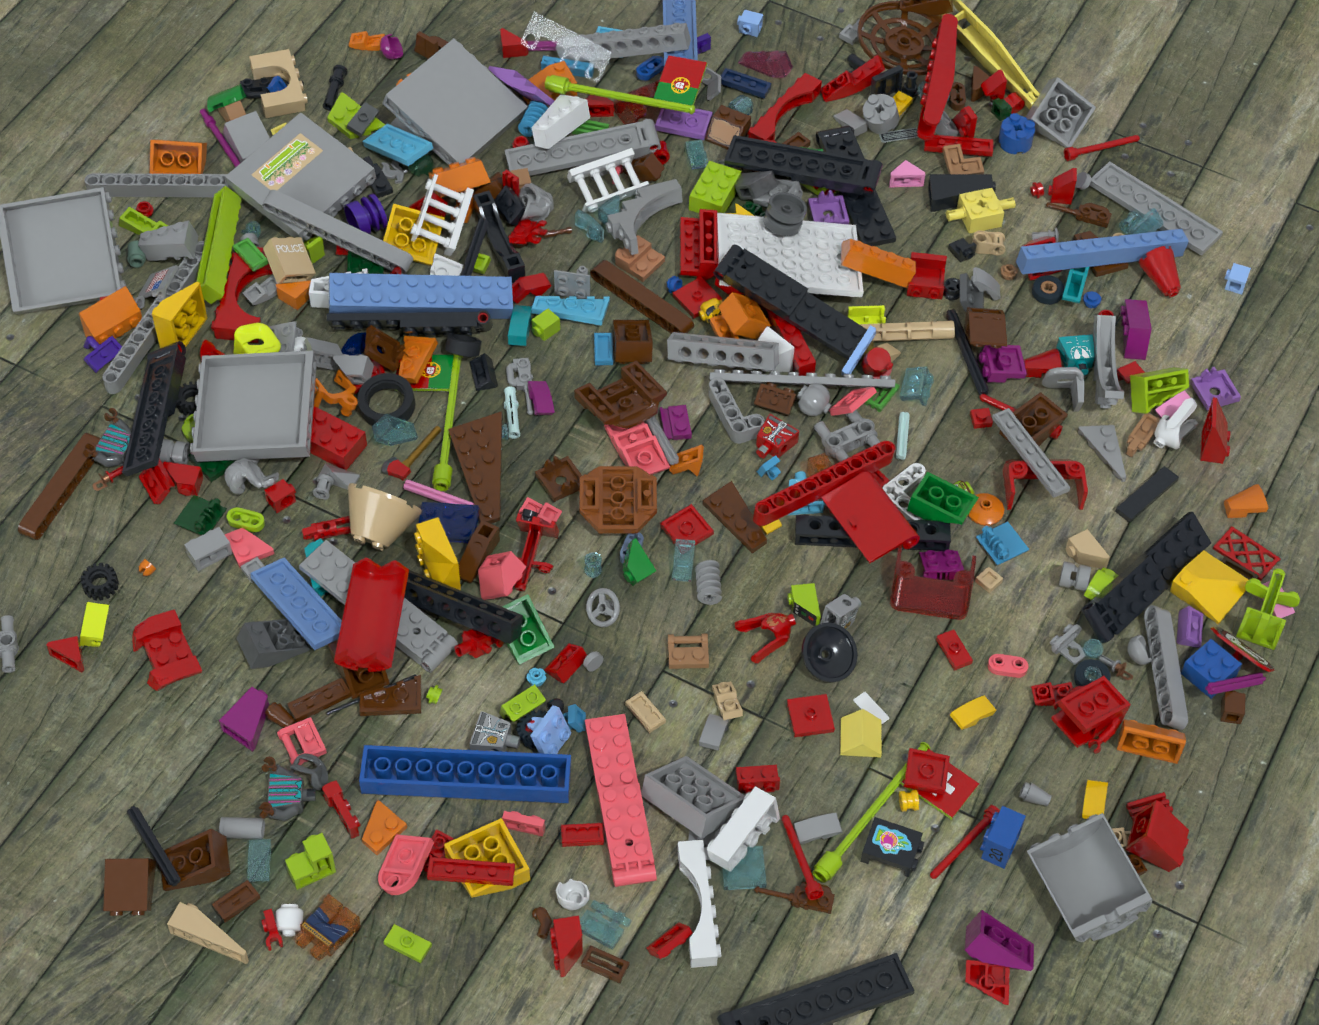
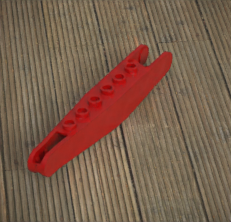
(939, 78)

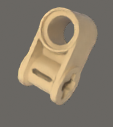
(988, 242)

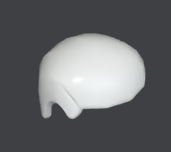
(572, 894)

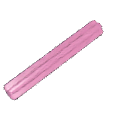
(433, 493)

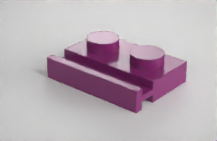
(675, 422)

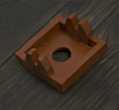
(391, 348)
(559, 468)

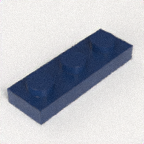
(745, 83)

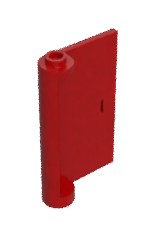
(877, 519)

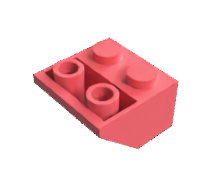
(499, 575)

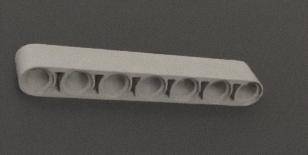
(1165, 667)

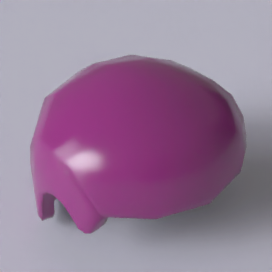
(391, 47)

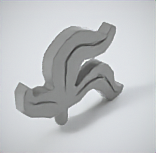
(396, 173)

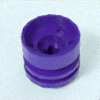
(366, 215)

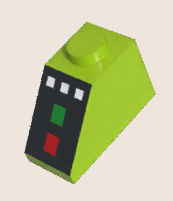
(805, 602)

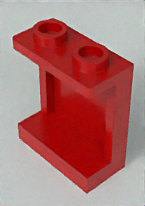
(929, 276)

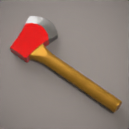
(402, 469)

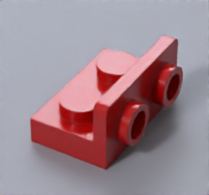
(762, 777)

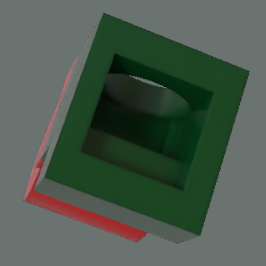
(1011, 104)

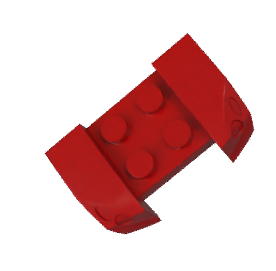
(165, 649)

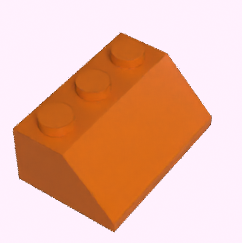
(177, 157)
(460, 176)
(111, 316)
(1151, 741)

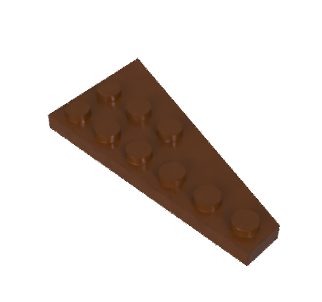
(480, 457)

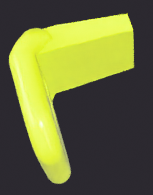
(255, 331)

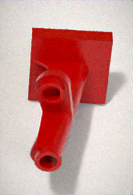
(535, 530)

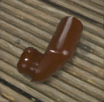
(545, 921)

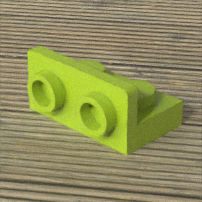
(522, 704)

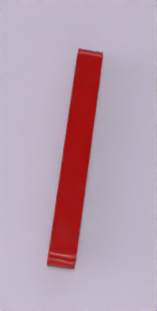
(821, 483)

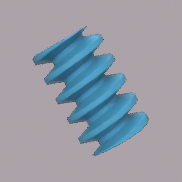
(531, 116)

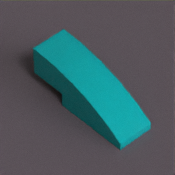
(1075, 284)
(519, 325)

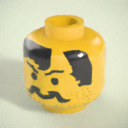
(710, 309)

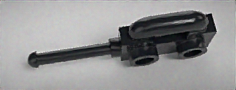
(254, 88)

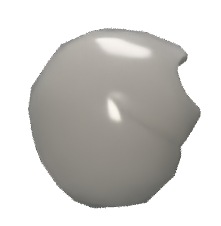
(1138, 650)

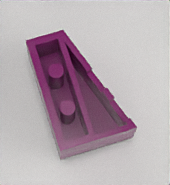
(1135, 328)

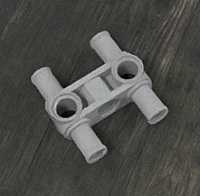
(848, 438)
(8, 651)

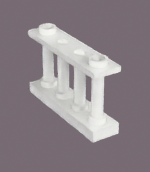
(595, 168)
(458, 212)

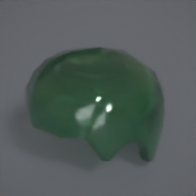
(422, 166)

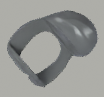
(319, 774)

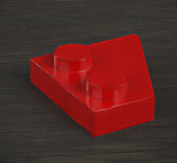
(966, 122)

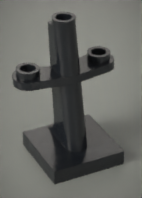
(883, 83)

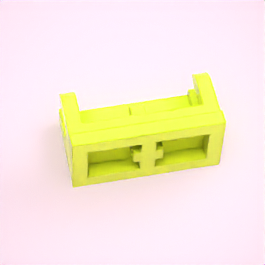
(867, 314)
(94, 624)

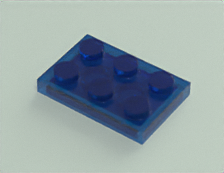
(456, 519)

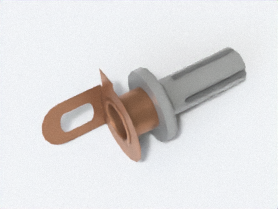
(1116, 666)

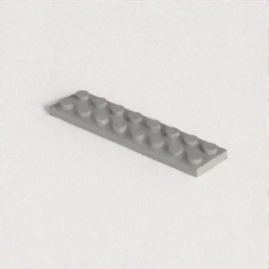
(1142, 198)

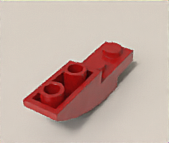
(851, 83)

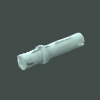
(510, 395)

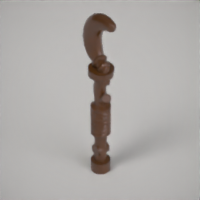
(551, 233)

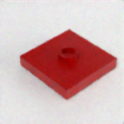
(694, 294)
(687, 525)
(810, 715)
(926, 771)

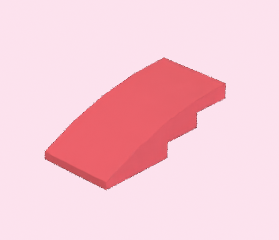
(638, 447)

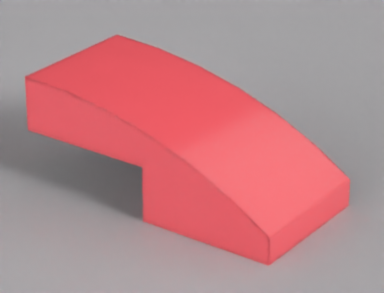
(545, 512)

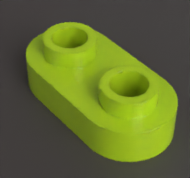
(247, 519)

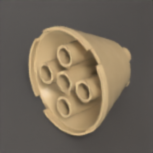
(378, 516)

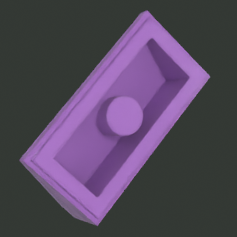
(1190, 627)

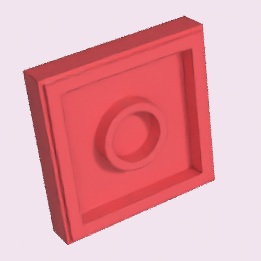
(852, 401)

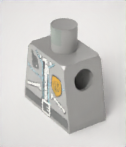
(841, 611)
(493, 734)

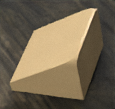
(894, 353)

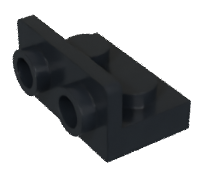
(510, 205)

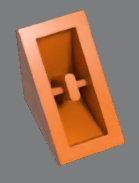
(294, 293)

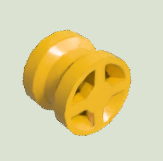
(909, 800)

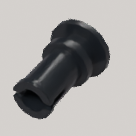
(910, 86)

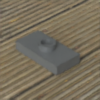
(362, 119)

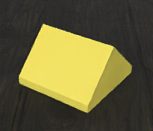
(861, 735)

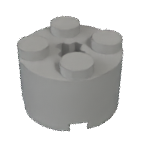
(881, 113)

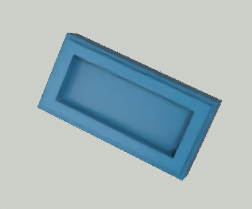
(603, 348)

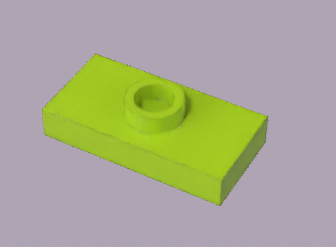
(407, 943)

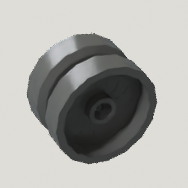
(785, 214)

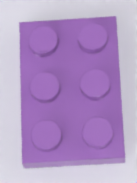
(684, 123)

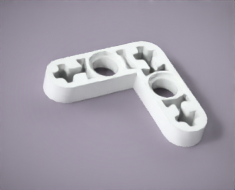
(900, 491)

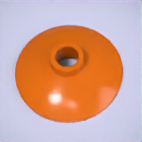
(987, 515)

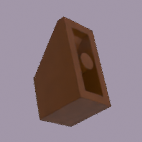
(647, 168)

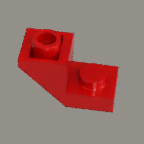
(536, 284)

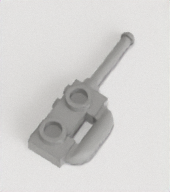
(523, 368)

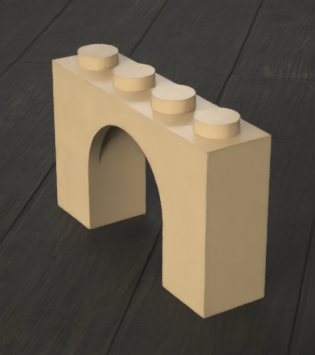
(279, 64)

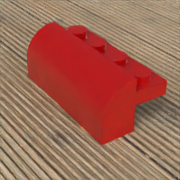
(699, 244)

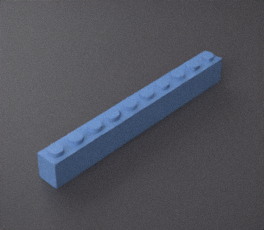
(1097, 251)

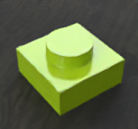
(482, 263)

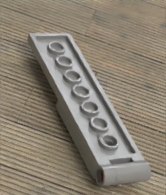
(585, 148)
(333, 572)

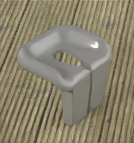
(1076, 385)

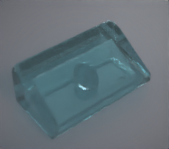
(1148, 223)

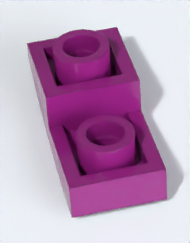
(541, 397)

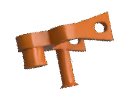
(345, 398)

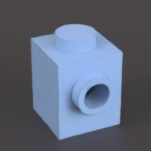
(750, 23)
(1236, 278)

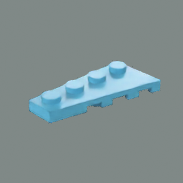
(580, 310)

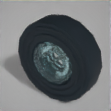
(1092, 667)

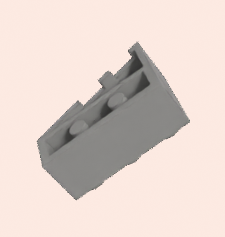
(169, 241)

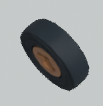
(1046, 296)

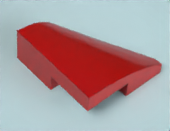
(1042, 363)
(989, 979)

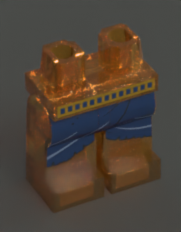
(328, 928)

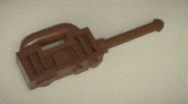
(1087, 213)
(800, 899)

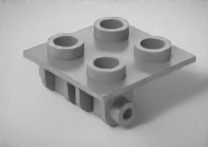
(572, 283)
(286, 335)

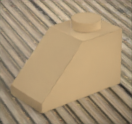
(1087, 550)

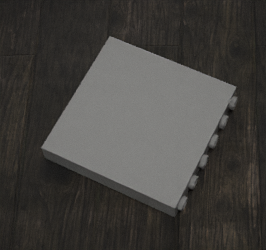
(455, 104)

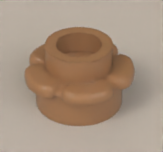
(1008, 271)

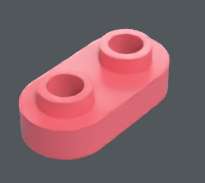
(1008, 665)

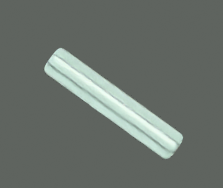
(902, 438)

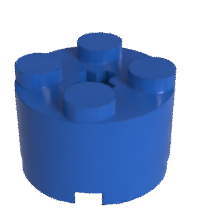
(1016, 134)

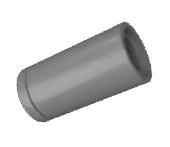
(242, 827)

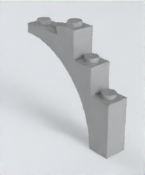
(636, 211)
(1105, 373)

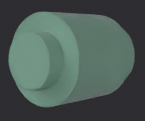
(135, 255)

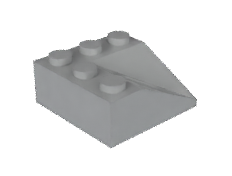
(1060, 112)

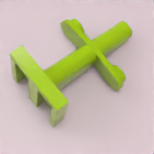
(1261, 626)

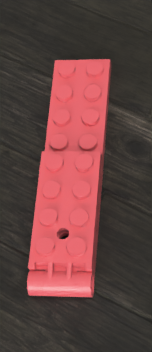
(620, 801)

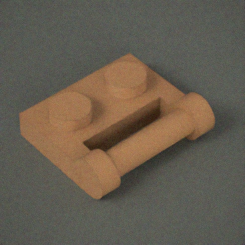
(688, 656)

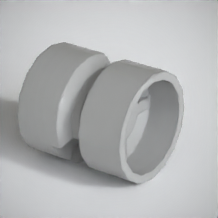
(175, 452)
(1081, 579)

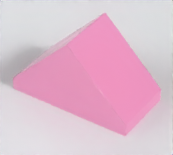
(907, 176)

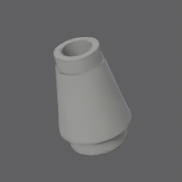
(1034, 794)

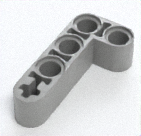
(738, 428)

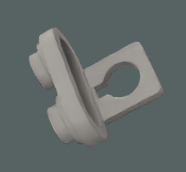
(1061, 643)

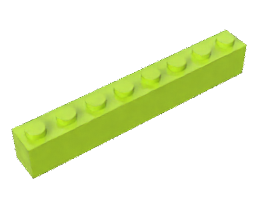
(218, 244)

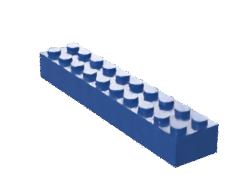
(465, 774)

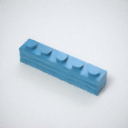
(578, 71)

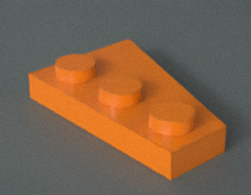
(417, 354)

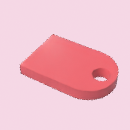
(404, 863)

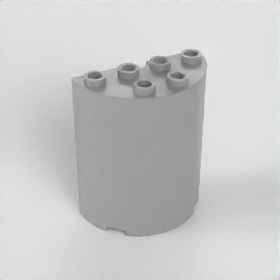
(1091, 879)

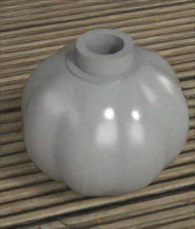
(814, 399)

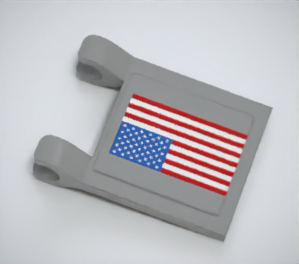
(156, 285)

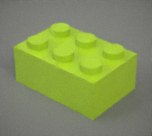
(714, 188)

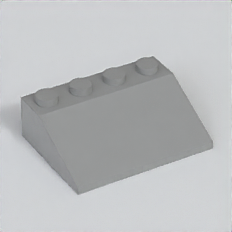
(691, 795)

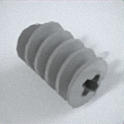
(708, 582)

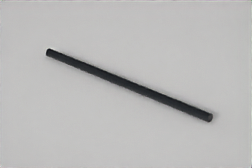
(358, 700)

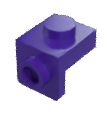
(703, 43)

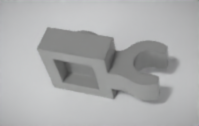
(849, 33)

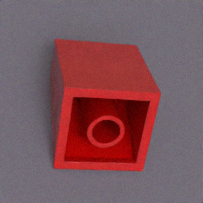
(1158, 837)

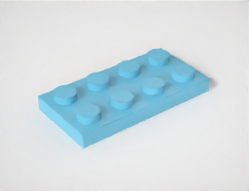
(398, 144)

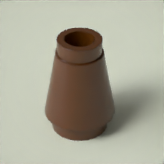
(279, 715)

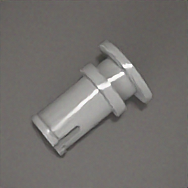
(1035, 235)

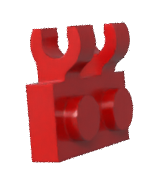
(526, 232)

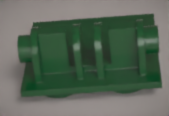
(200, 515)

